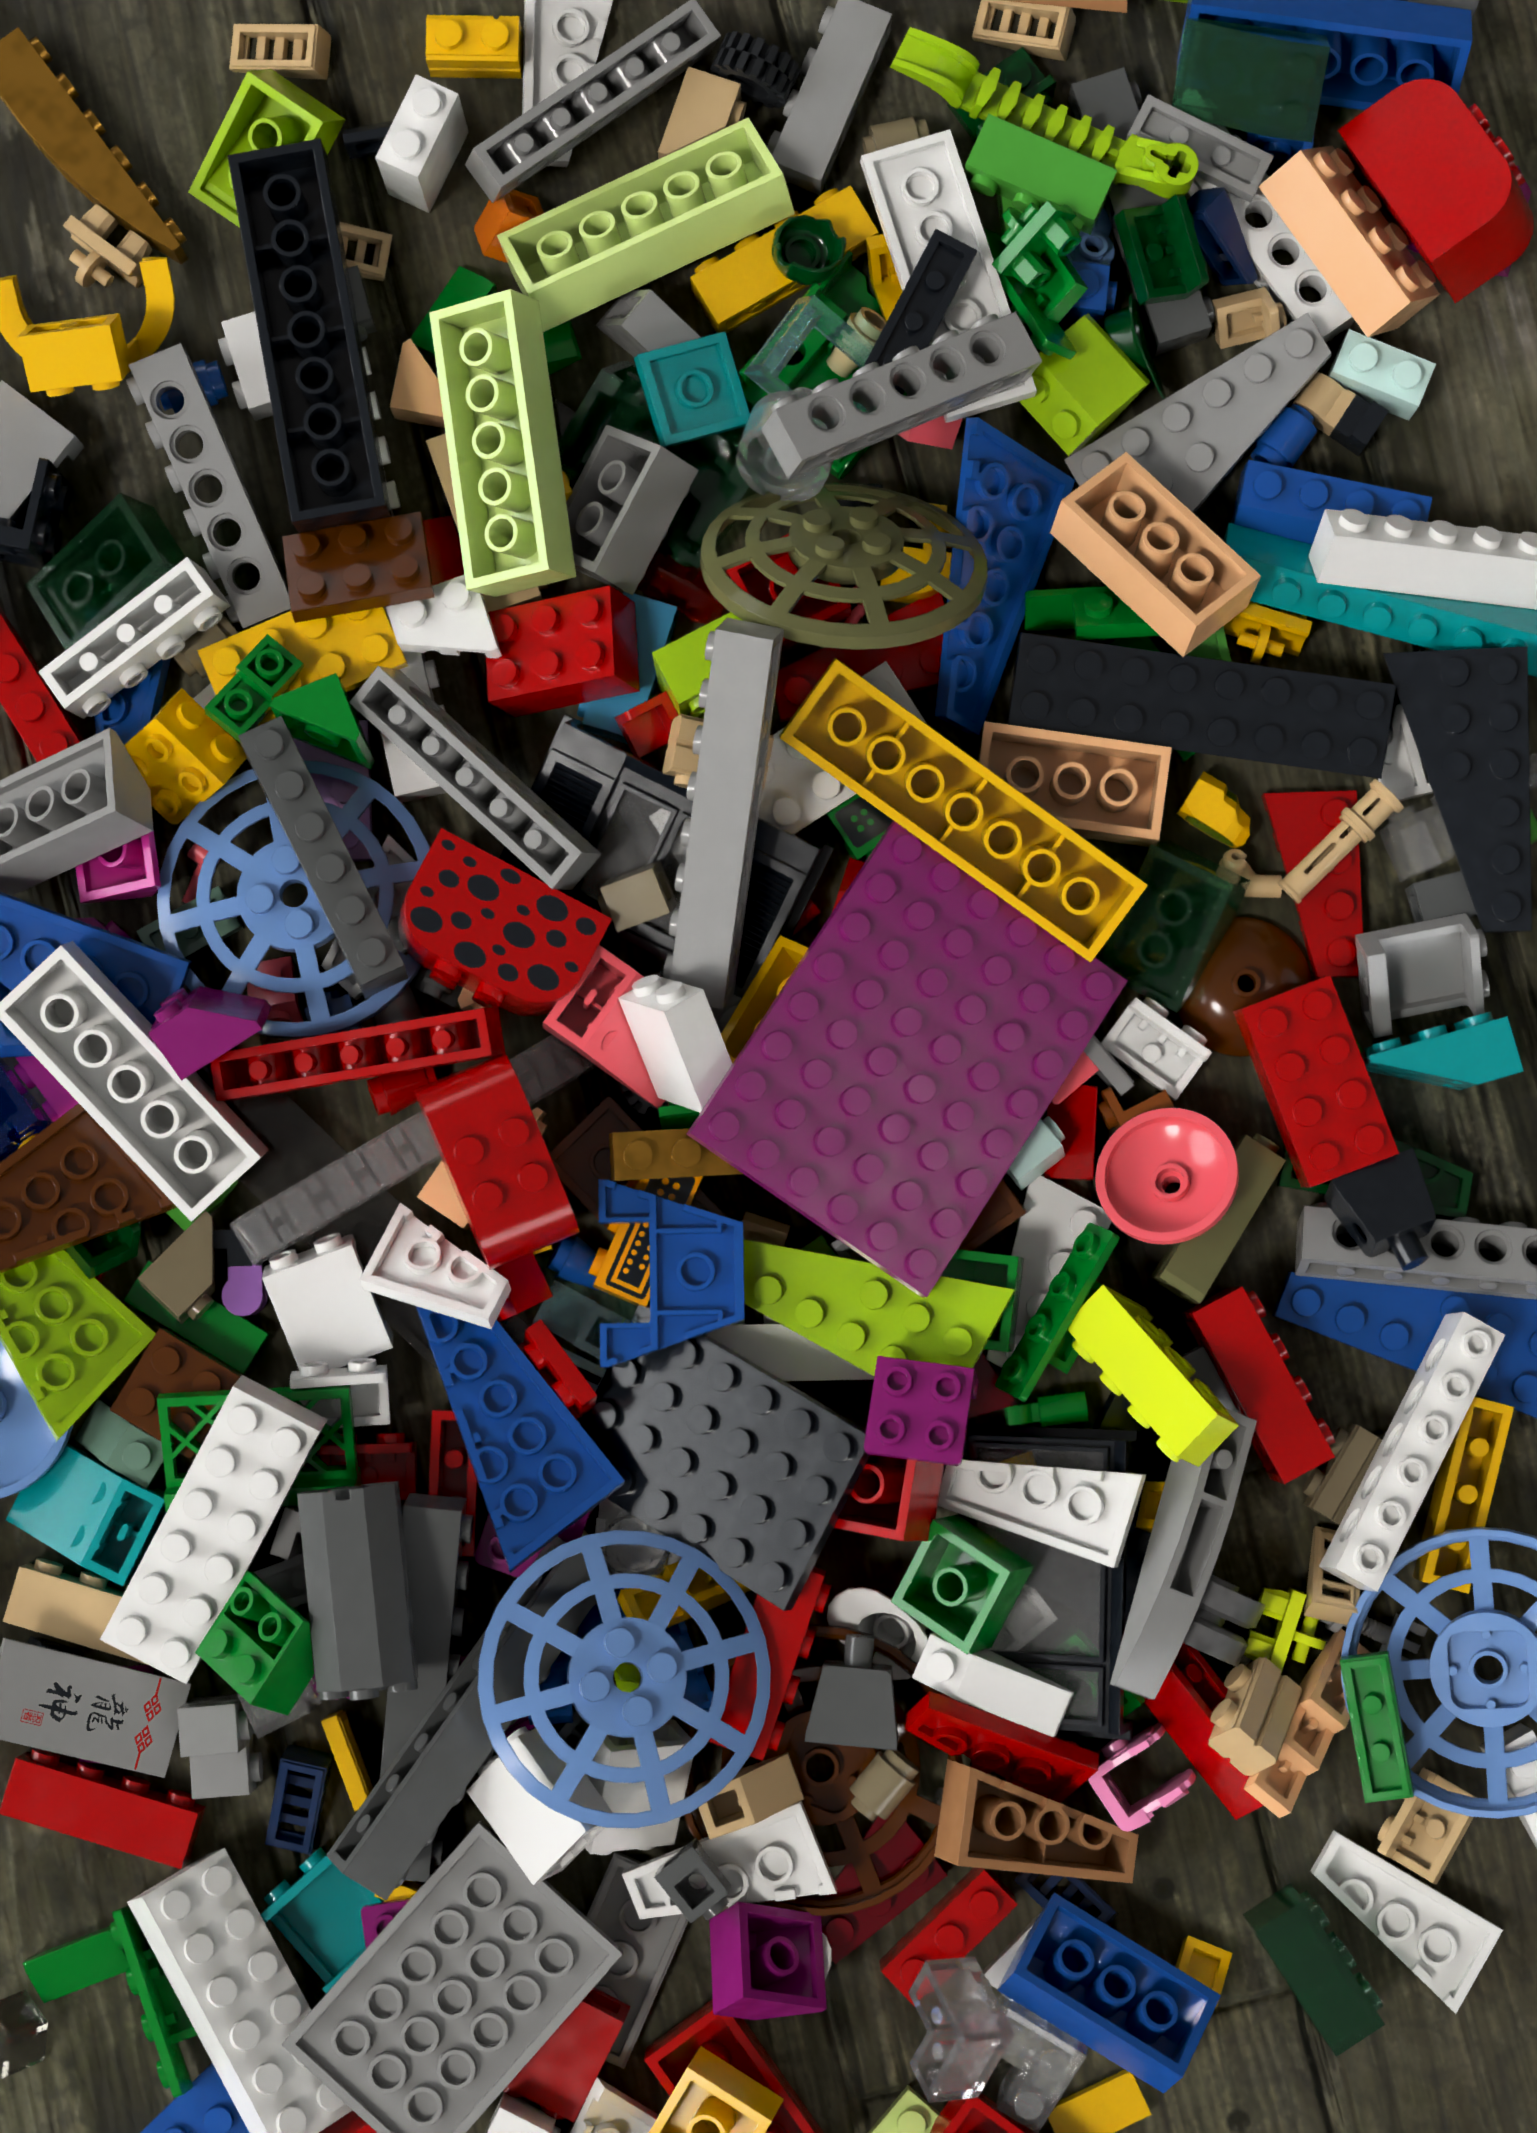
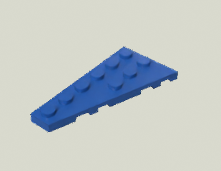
(1009, 506)

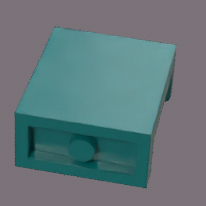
(321, 1916)

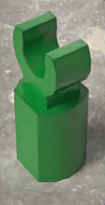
(1049, 1410)

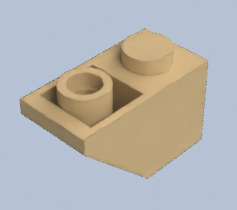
(751, 1796)

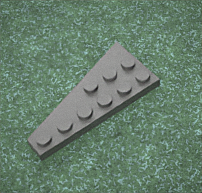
(1211, 423)

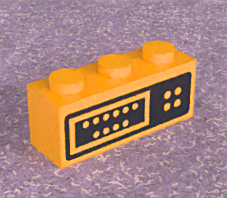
(626, 1264)

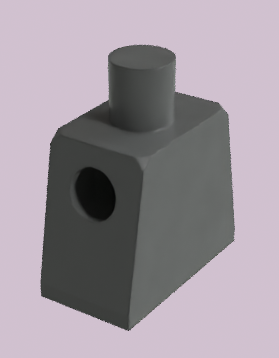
(855, 1700)

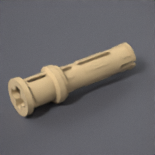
(1355, 826)

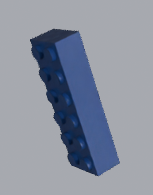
(1370, 41)

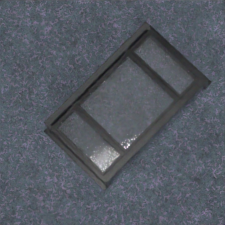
(1071, 1607)

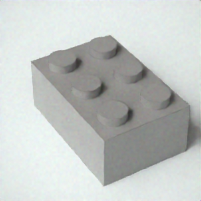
(624, 507)

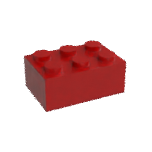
(563, 652)

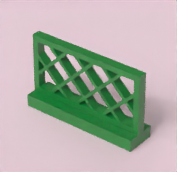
(310, 1478)

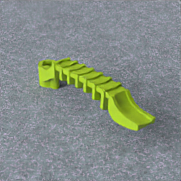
(955, 77)

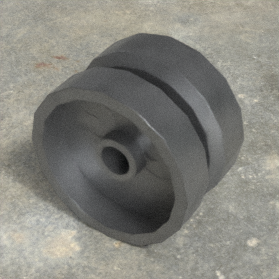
(1218, 1604)

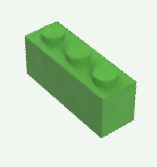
(1037, 170)

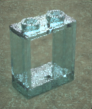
(790, 334)

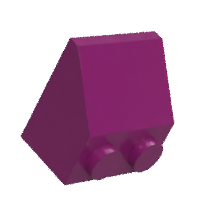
(204, 1025)
(766, 1962)

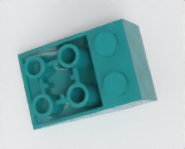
(1457, 1060)
(91, 1515)

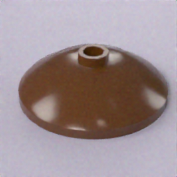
(1250, 950)

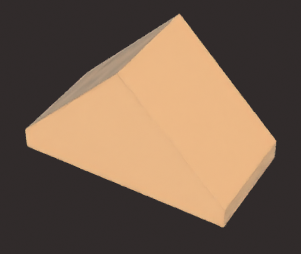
(416, 389)

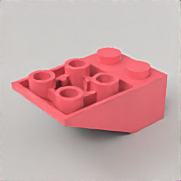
(596, 1026)

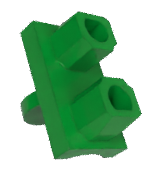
(1029, 238)

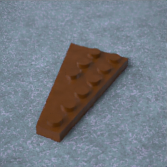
(69, 1190)

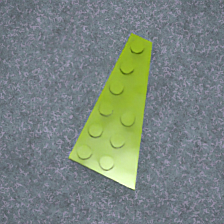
(866, 1312)
(66, 1336)

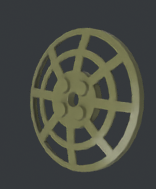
(845, 548)

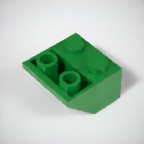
(260, 1647)

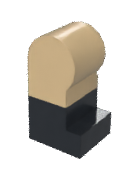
(1340, 412)

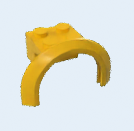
(87, 348)

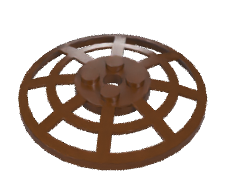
(829, 1799)

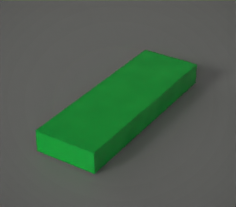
(216, 1331)
(1376, 1726)

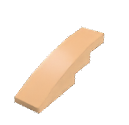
(1315, 1721)

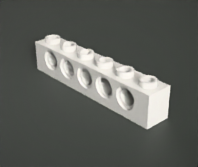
(1283, 280)
(1412, 1451)

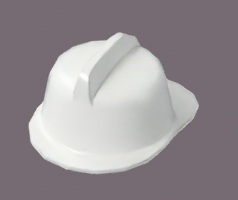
(876, 1615)

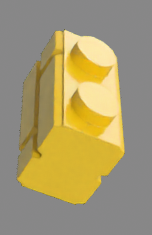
(474, 46)

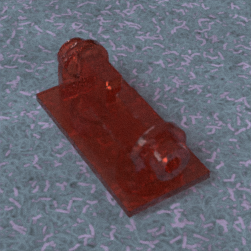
(667, 583)

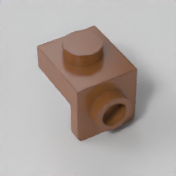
(1113, 1114)

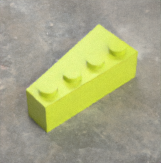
(1151, 1376)

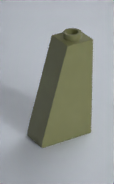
(1194, 1264)

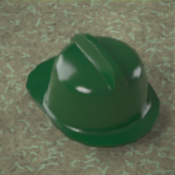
(1129, 333)

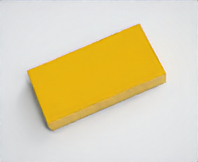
(348, 1757)
(1101, 2107)

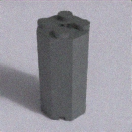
(358, 1591)

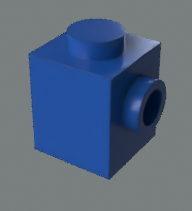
(1099, 295)

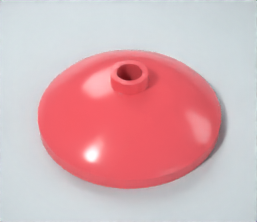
(1163, 1150)

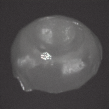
(634, 1558)

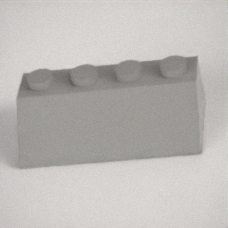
(70, 811)

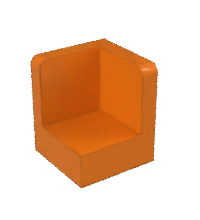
(501, 216)

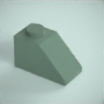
(122, 1445)

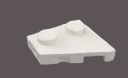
(447, 623)

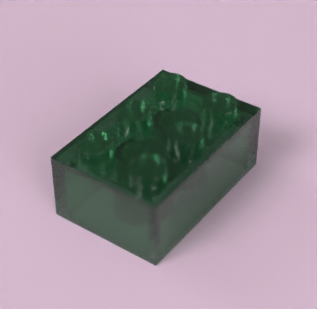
(1316, 1967)

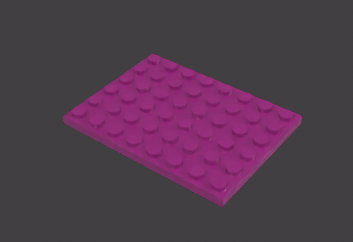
(906, 1060)

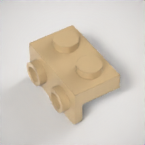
(1423, 1834)

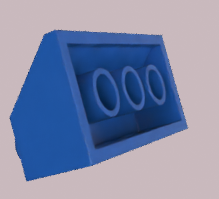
(1294, 500)
(1110, 1993)

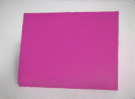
(121, 873)

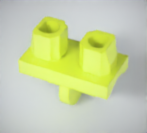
(1287, 1609)

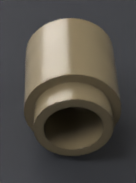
(894, 133)
(189, 658)
(883, 1784)

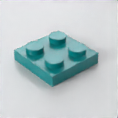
(692, 389)

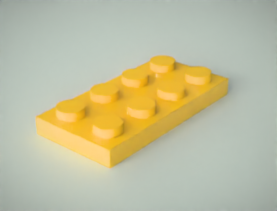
(329, 645)

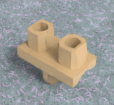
(91, 234)

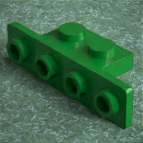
(1047, 305)
(1088, 610)
(1047, 1332)
(164, 2016)

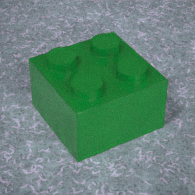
(962, 1584)

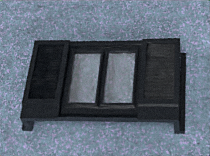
(638, 818)

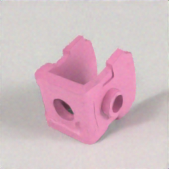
(1140, 1813)

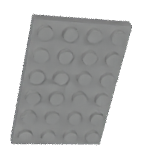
(453, 1994)

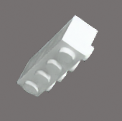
(135, 639)

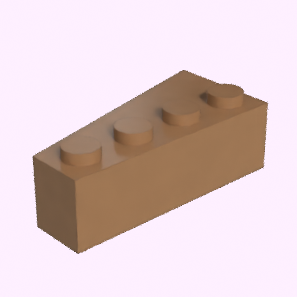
(1016, 1830)

